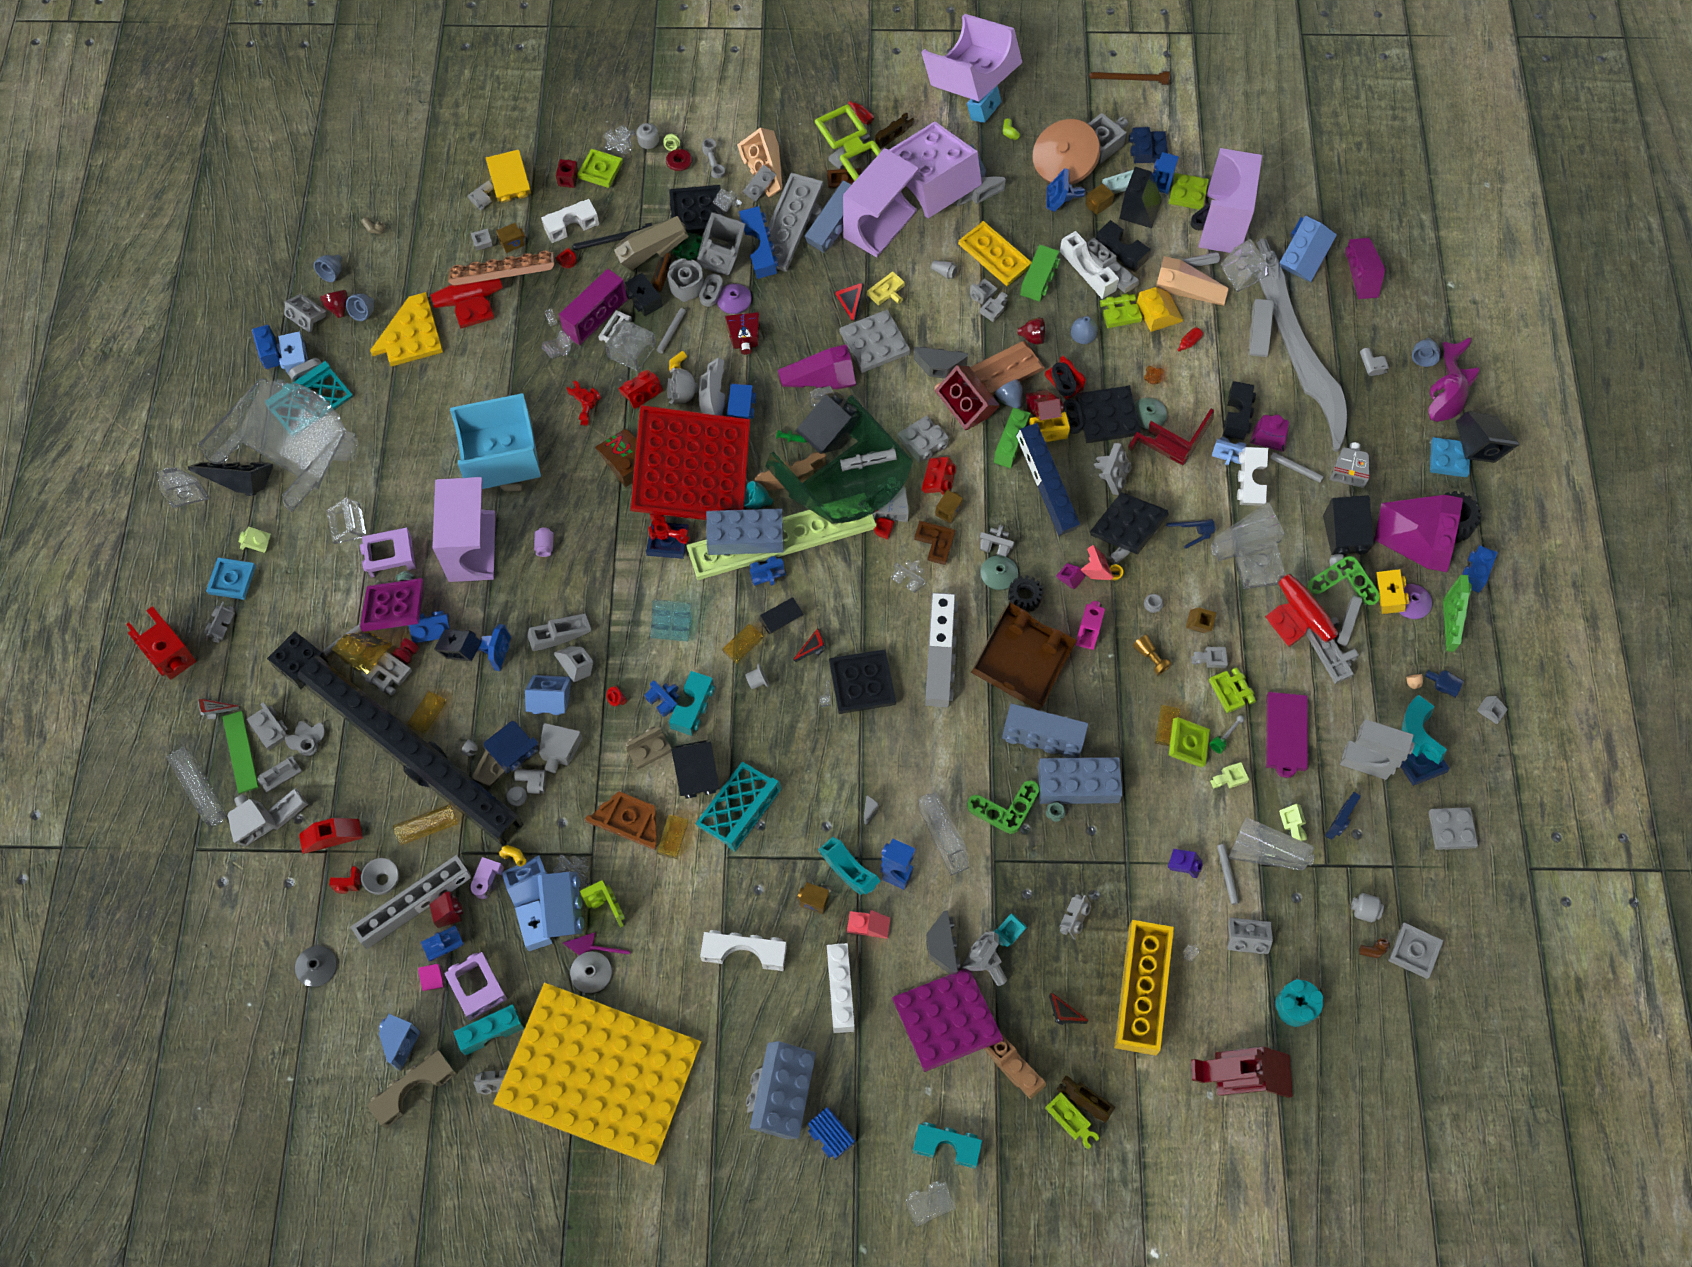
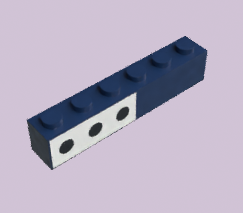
(1047, 479)

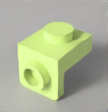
(254, 539)

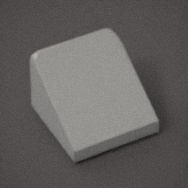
(1492, 709)
(871, 809)

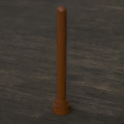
(1162, 78)

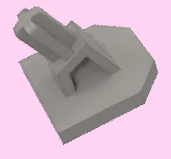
(984, 957)

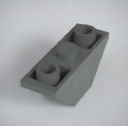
(939, 362)
(942, 944)

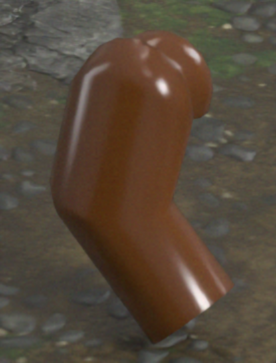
(1376, 950)

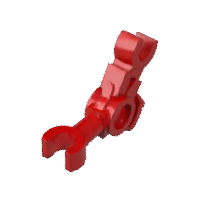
(587, 399)
(663, 531)

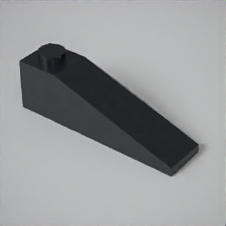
(241, 479)

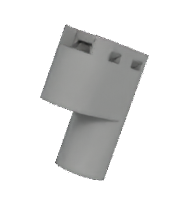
(479, 196)
(1373, 365)
(535, 778)

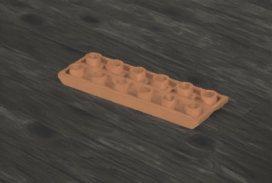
(502, 268)
(1011, 364)

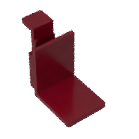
(1171, 444)
(1246, 1071)

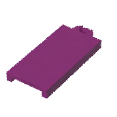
(1286, 733)

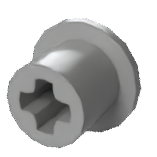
(757, 678)

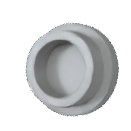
(1153, 603)
(516, 796)

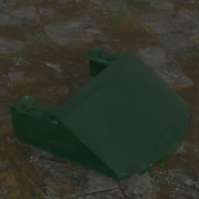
(854, 492)

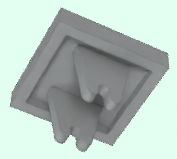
(1114, 468)

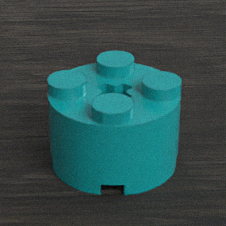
(1310, 999)

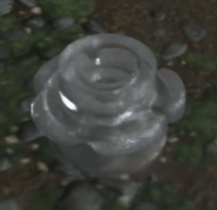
(1191, 952)

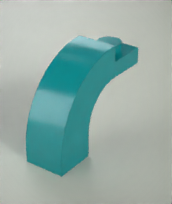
(1416, 715)
(847, 867)

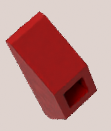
(330, 833)

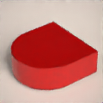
(567, 258)
(883, 527)

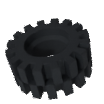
(1028, 584)

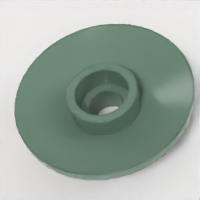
(1144, 417)
(996, 579)

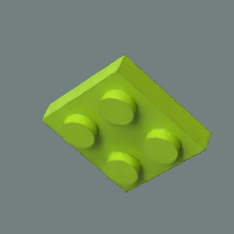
(600, 168)
(1188, 191)
(1189, 742)

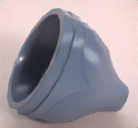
(328, 267)
(360, 306)
(1084, 330)
(1426, 353)
(1011, 394)

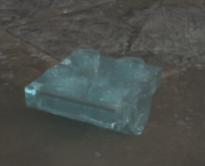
(671, 620)

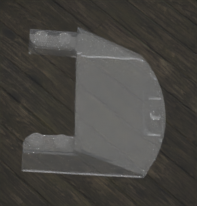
(285, 426)

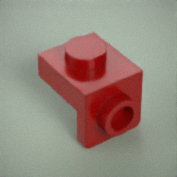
(343, 885)

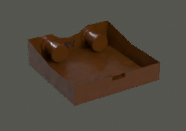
(1023, 656)

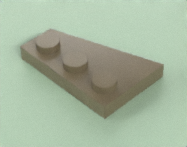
(488, 770)

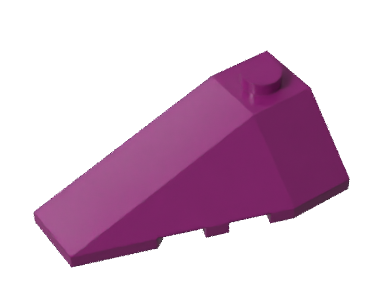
(824, 369)

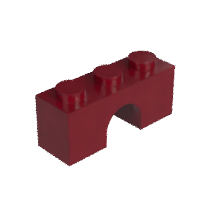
(1044, 405)

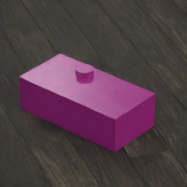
(593, 306)

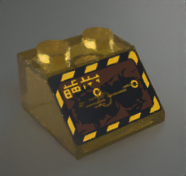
(361, 650)

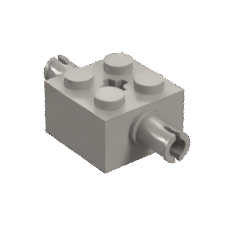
(1110, 135)

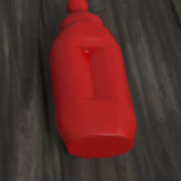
(862, 113)
(1190, 339)

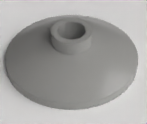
(596, 981)

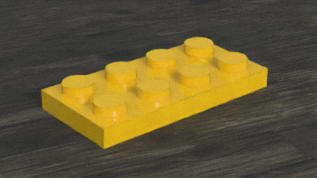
(995, 253)

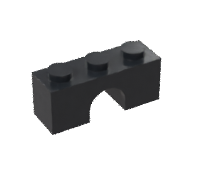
(1131, 255)
(1241, 397)

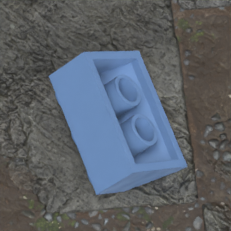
(1307, 249)
(560, 904)

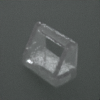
(353, 521)

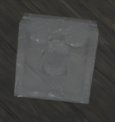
(1245, 266)
(180, 487)

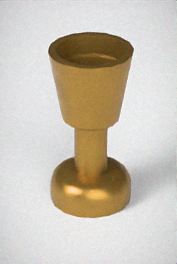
(1147, 649)

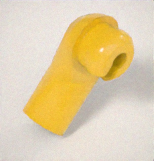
(676, 360)

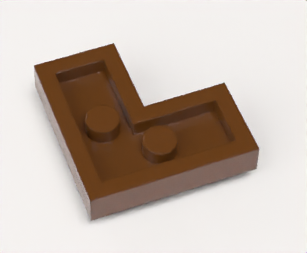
(939, 537)

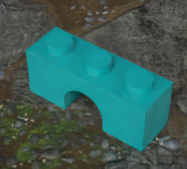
(687, 718)
(475, 1035)
(966, 1146)

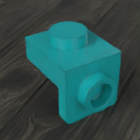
(1010, 930)

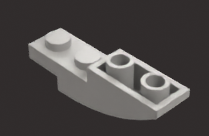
(1105, 258)
(710, 397)

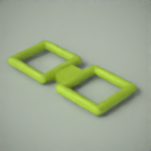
(852, 142)

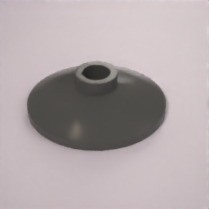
(324, 969)

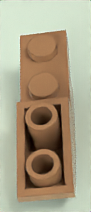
(802, 470)
(1015, 1067)

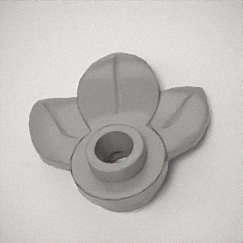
(306, 736)

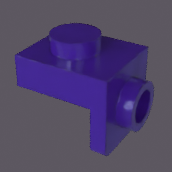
(1185, 862)

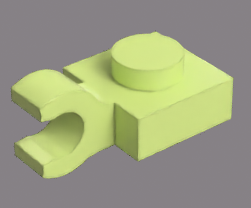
(1232, 775)
(1292, 820)

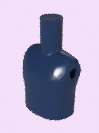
(1446, 682)

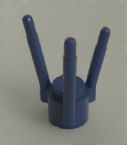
(1203, 527)

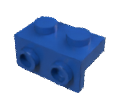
(429, 627)

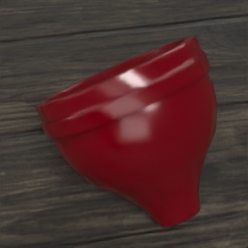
(335, 302)
(1033, 331)

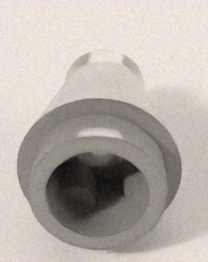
(946, 269)

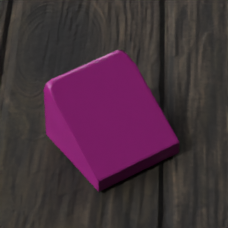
(1071, 575)

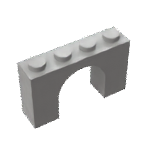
(1377, 750)

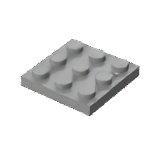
(874, 341)

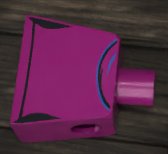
(1271, 432)

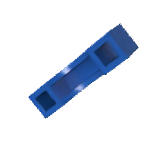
(762, 258)
(896, 863)

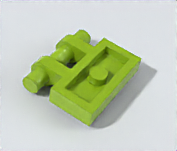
(1121, 315)
(1227, 692)

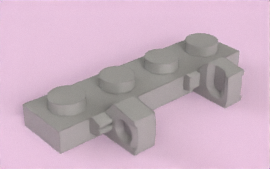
(1333, 659)

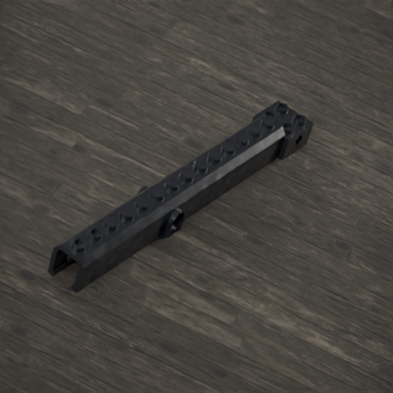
(421, 760)

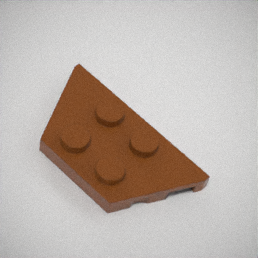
(627, 818)

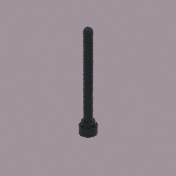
(607, 239)

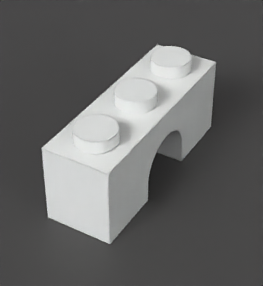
(580, 213)
(1251, 492)

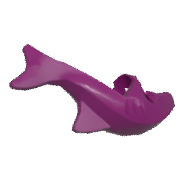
(1456, 384)

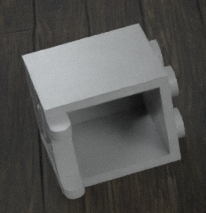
(716, 255)

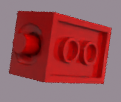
(170, 655)

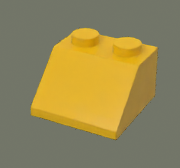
(1158, 309)

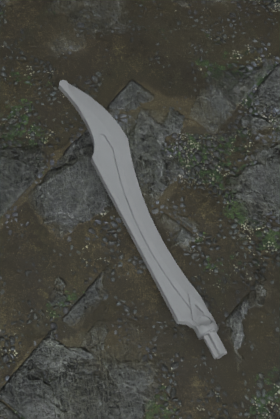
(1311, 373)

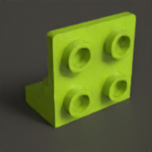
(597, 893)

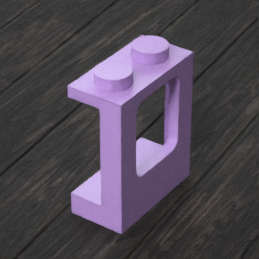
(403, 551)
(481, 1000)

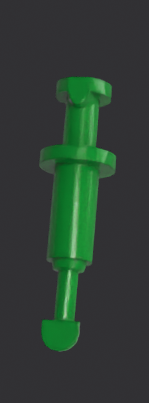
(791, 437)

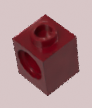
(567, 173)

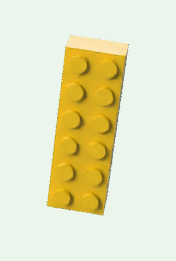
(1144, 987)

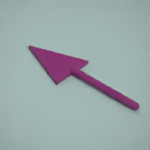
(585, 944)

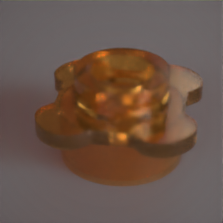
(1153, 379)

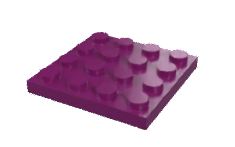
(946, 1019)

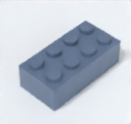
(744, 531)
(1044, 731)
(1079, 780)
(782, 1090)

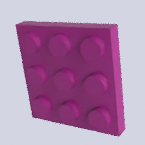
(392, 605)

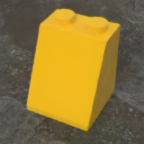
(508, 176)

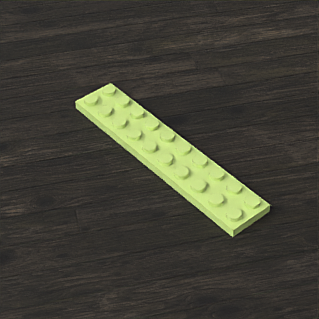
(799, 533)

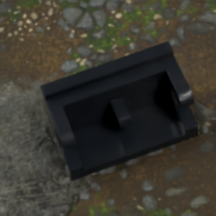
(780, 615)

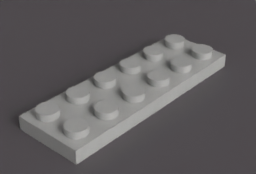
(792, 216)

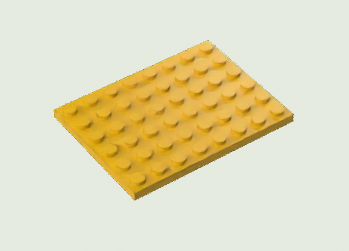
(598, 1073)

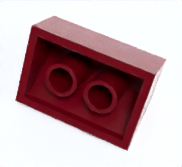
(966, 397)

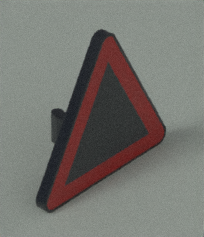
(850, 299)
(814, 645)
(1064, 1013)

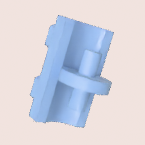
(1228, 451)

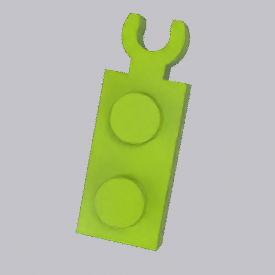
(1071, 1119)

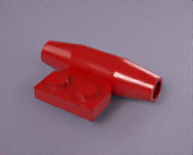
(469, 301)
(1301, 612)

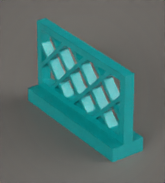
(318, 375)
(749, 817)

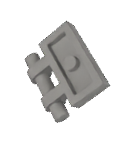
(393, 670)

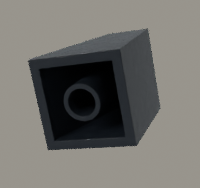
(1141, 199)
(829, 423)
(1484, 437)
(1349, 525)
(695, 768)

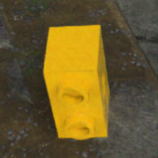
(1053, 428)
(1390, 601)

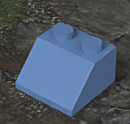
(547, 694)
(523, 881)
(397, 1039)

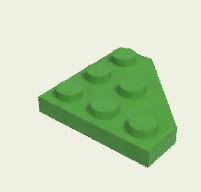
(1455, 611)

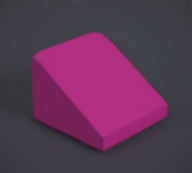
(431, 977)

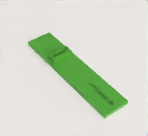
(240, 752)

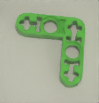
(1350, 576)
(1005, 815)

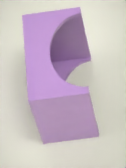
(978, 60)
(945, 167)
(1234, 191)
(875, 205)
(463, 530)

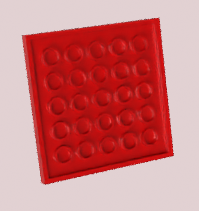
(689, 463)

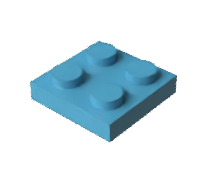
(1448, 458)
(231, 578)

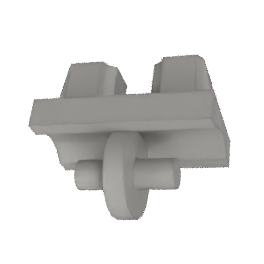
(1004, 544)

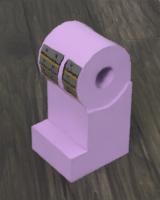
(484, 877)

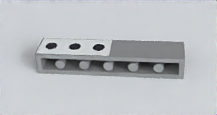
(940, 650)
(410, 902)

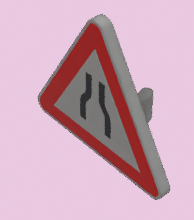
(210, 708)

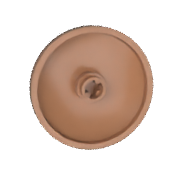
(1069, 146)

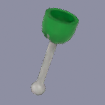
(1219, 743)

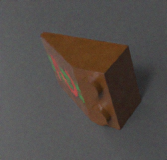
(620, 455)

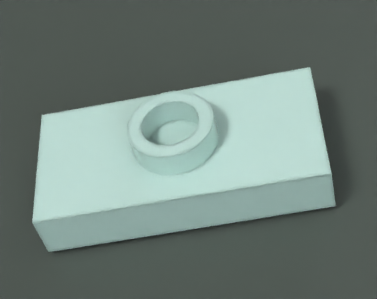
(1118, 182)

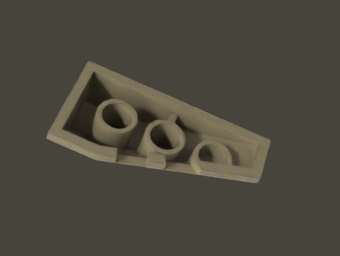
(646, 242)

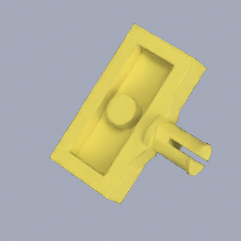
(887, 289)

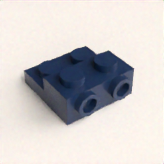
(1147, 145)

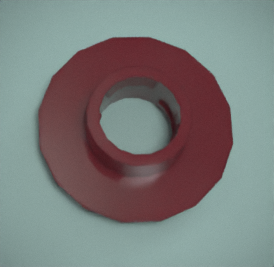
(678, 154)

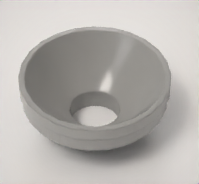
(374, 870)

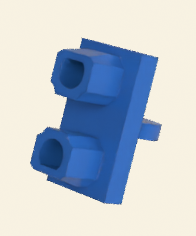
(767, 572)
(656, 692)
(442, 943)

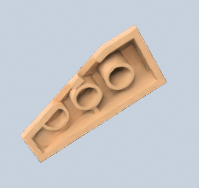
(762, 149)
(1186, 281)

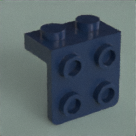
(511, 747)

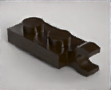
(893, 131)
(1087, 1099)

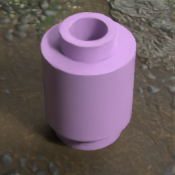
(543, 542)

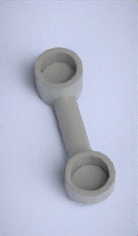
(709, 149)

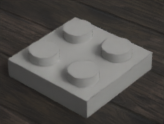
(1453, 828)
(1415, 950)

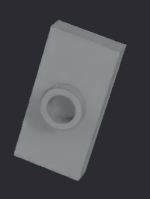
(287, 808)

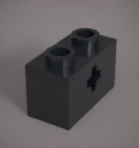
(643, 294)
(458, 645)

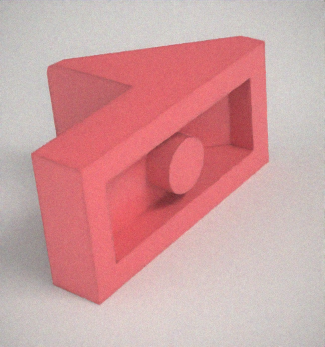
(1098, 566)
(868, 924)

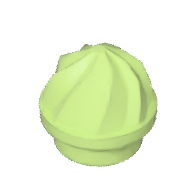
(671, 142)

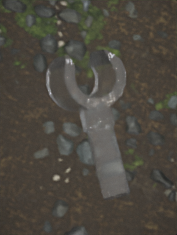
(825, 700)

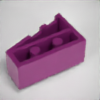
(1365, 267)

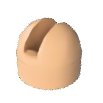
(1415, 681)

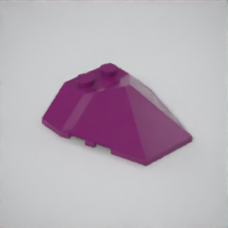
(1421, 529)

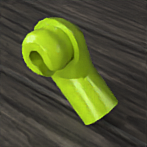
(1009, 131)

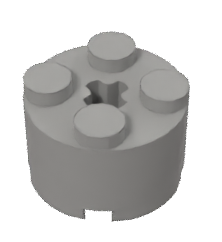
(685, 279)

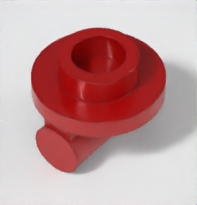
(615, 696)

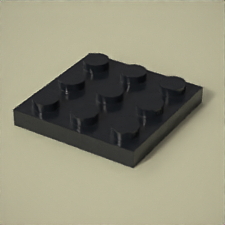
(694, 206)
(1108, 414)
(1129, 523)
(862, 681)

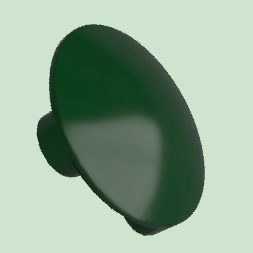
(688, 248)

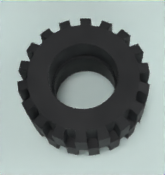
(1469, 515)

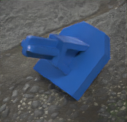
(1061, 191)
(496, 646)

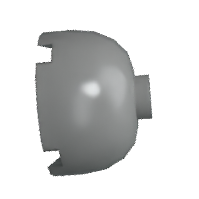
(681, 386)

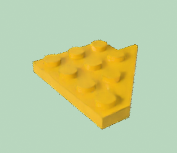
(410, 333)

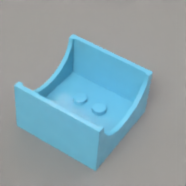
(496, 441)

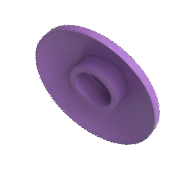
(734, 304)
(1419, 608)

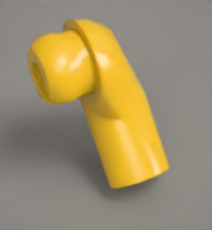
(513, 852)

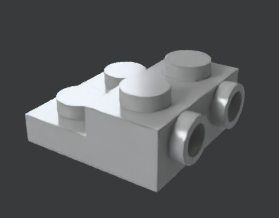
(923, 439)

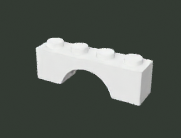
(1076, 252)
(718, 946)
(840, 988)

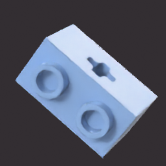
(292, 350)
(527, 916)

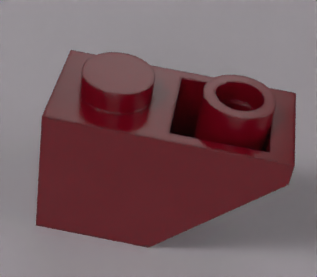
(446, 910)

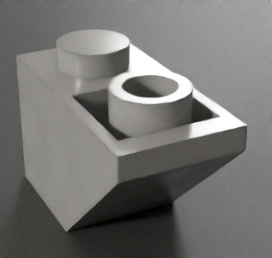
(575, 662)

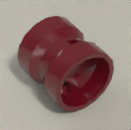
(406, 651)

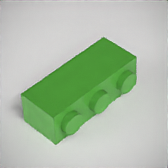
(1040, 273)
(1009, 444)

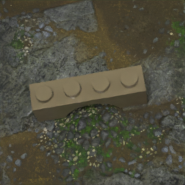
(388, 1106)

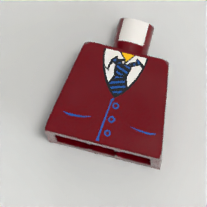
(743, 331)

